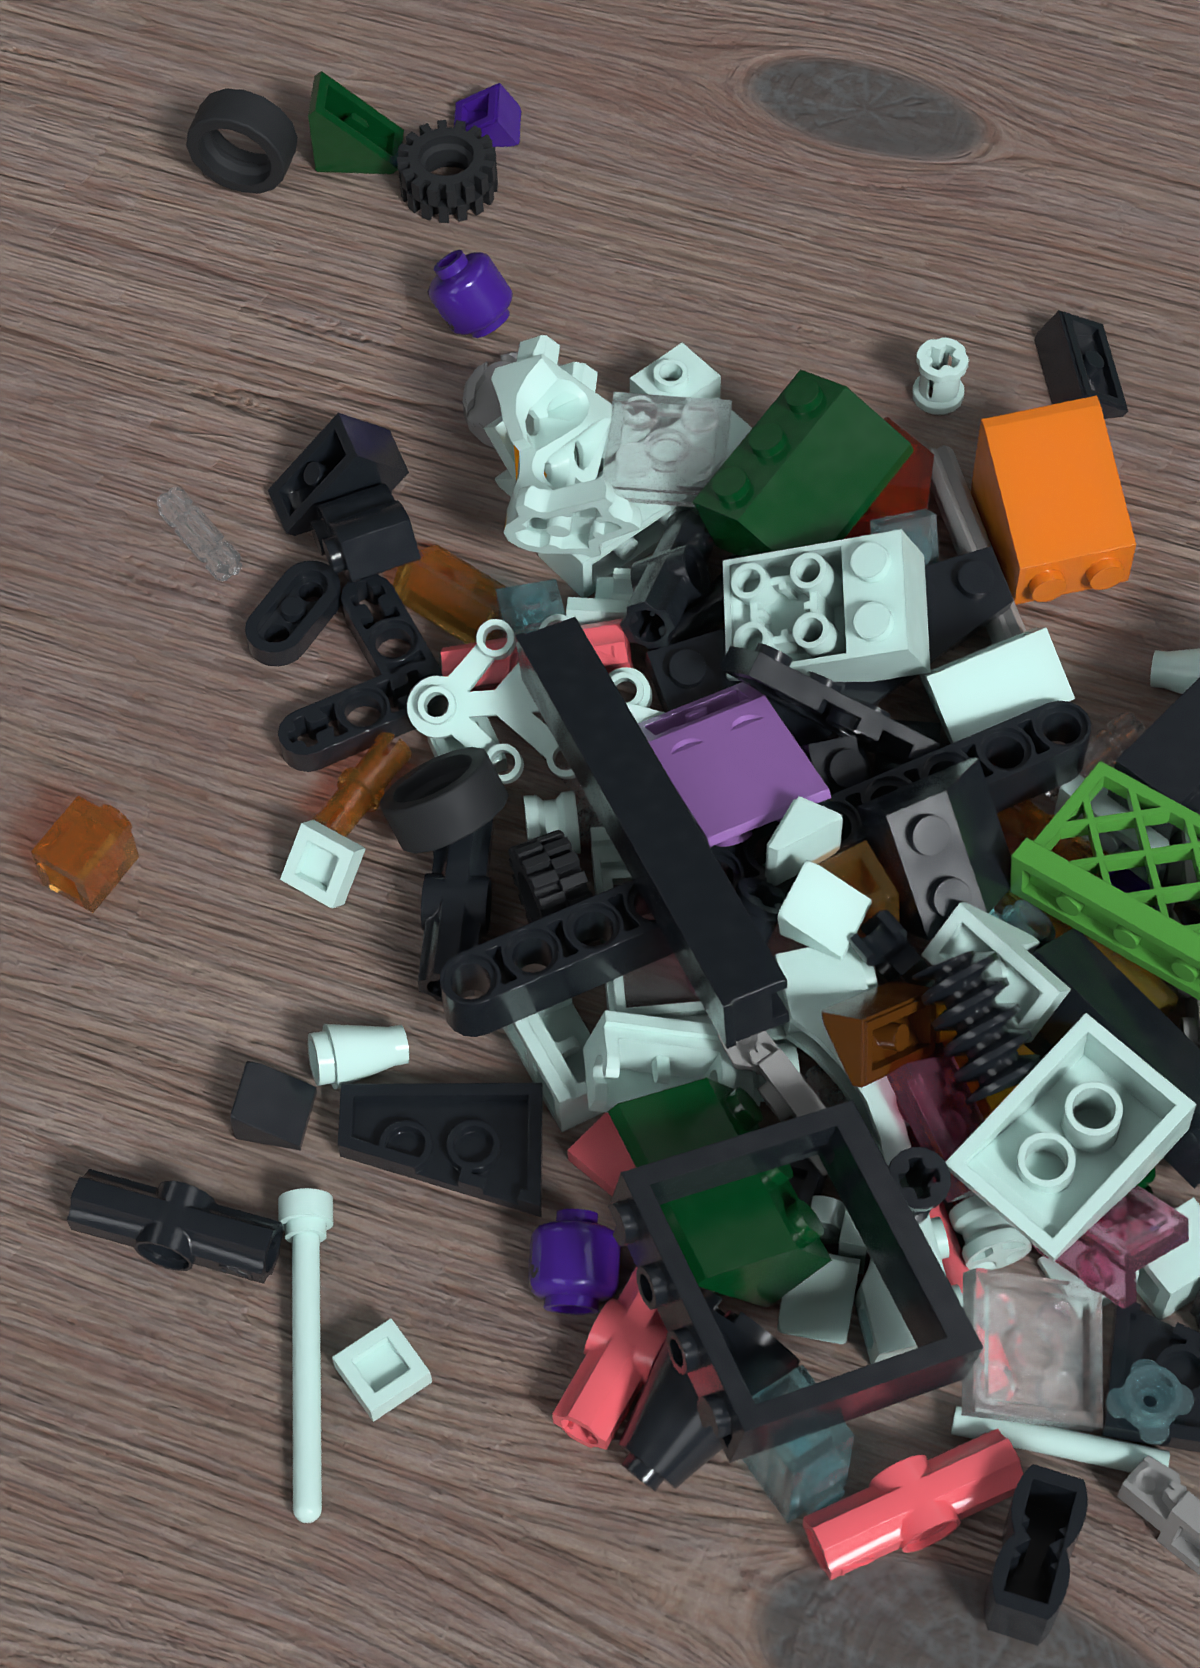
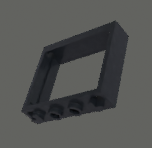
(887, 1228)

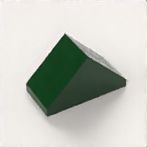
(350, 132)

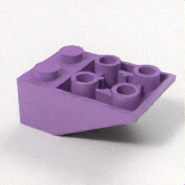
(733, 763)

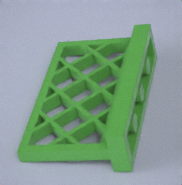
(1095, 906)

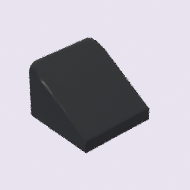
(272, 1107)

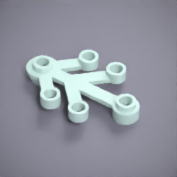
(508, 701)

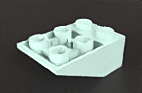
(834, 607)

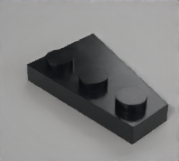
(822, 703)

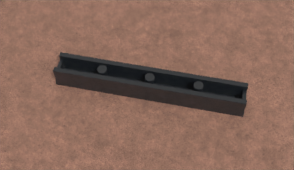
(653, 833)

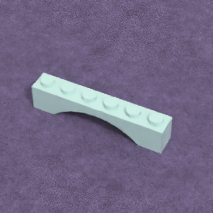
(815, 984)

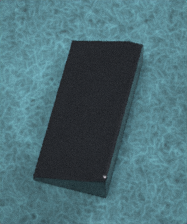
(1079, 363)

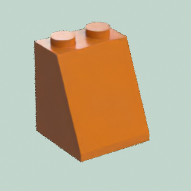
(1053, 500)

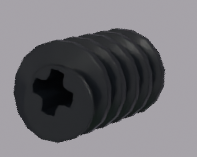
(978, 1023)

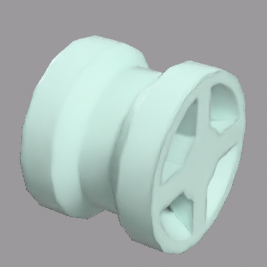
(553, 815)
(988, 1237)

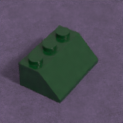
(802, 471)
(739, 1237)

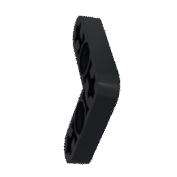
(393, 679)

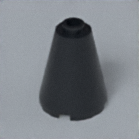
(665, 1426)

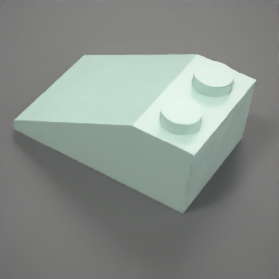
(1072, 1138)

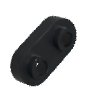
(289, 617)

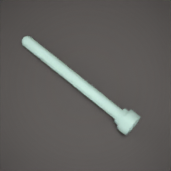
(305, 1219)

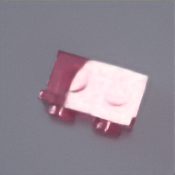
(937, 1110)
(1122, 1242)

